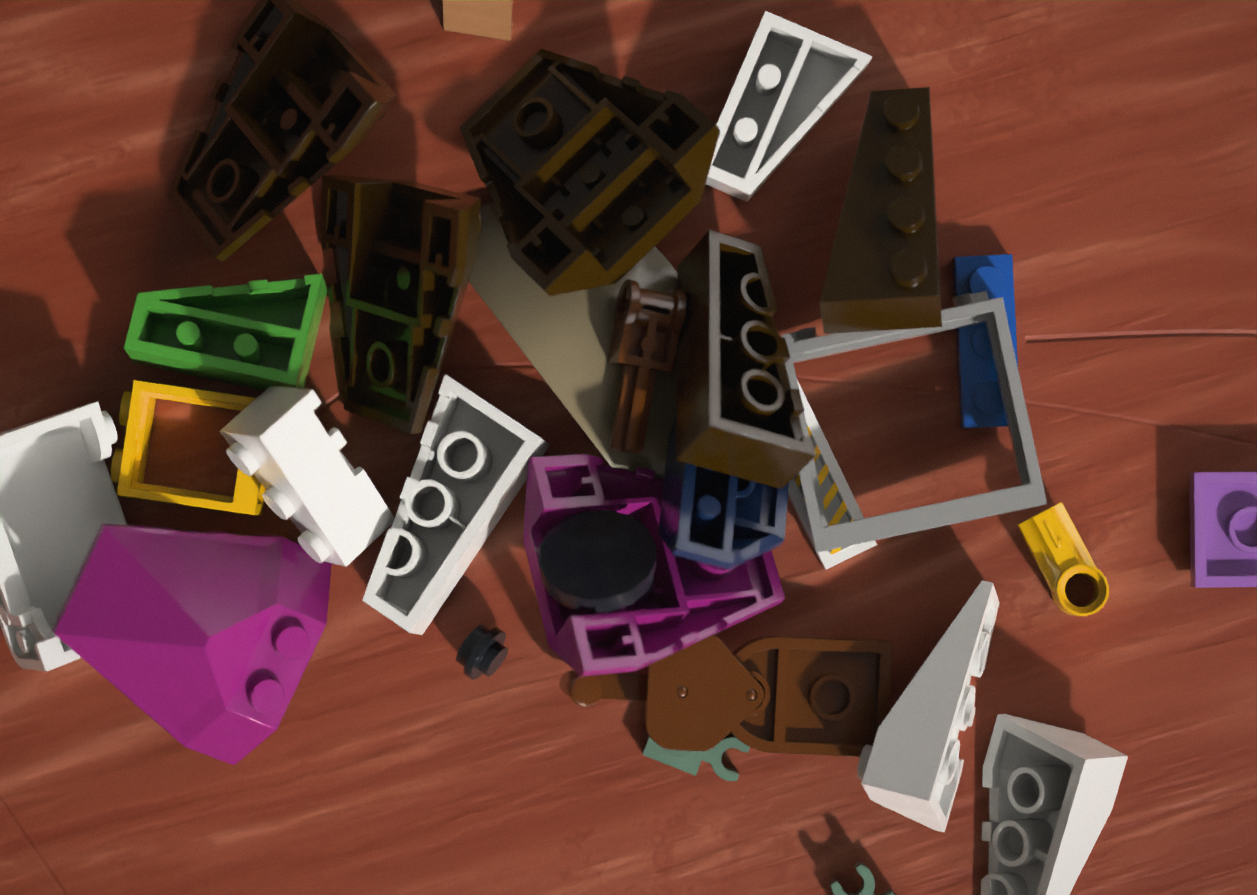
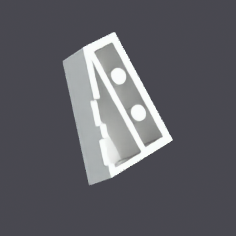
(777, 100)

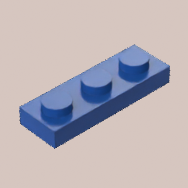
(977, 378)

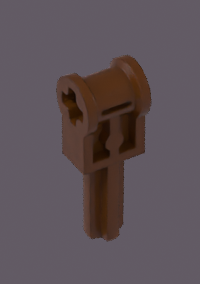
(643, 345)

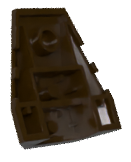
(278, 126)
(587, 169)
(400, 284)

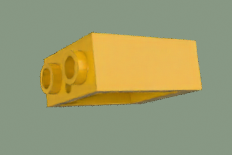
(130, 462)

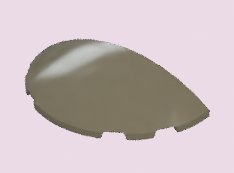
(571, 342)

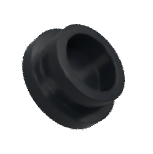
(482, 651)

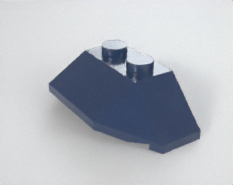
(718, 514)

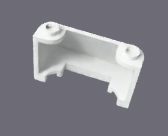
(50, 512)

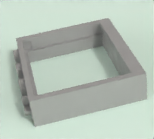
(967, 311)

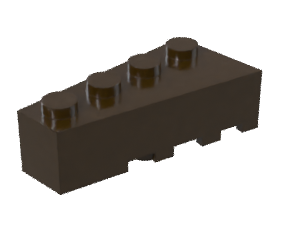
(887, 236)
(731, 369)

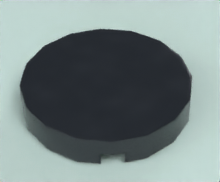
(598, 560)

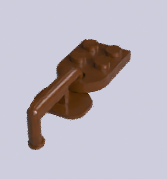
(766, 693)

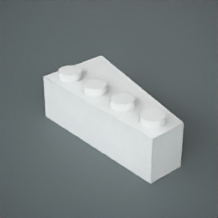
(457, 493)

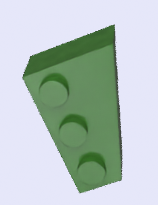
(231, 334)

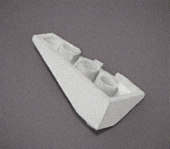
(916, 747)
(1044, 805)

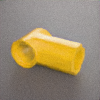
(1061, 555)

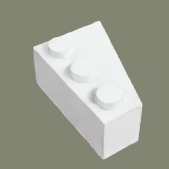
(307, 474)

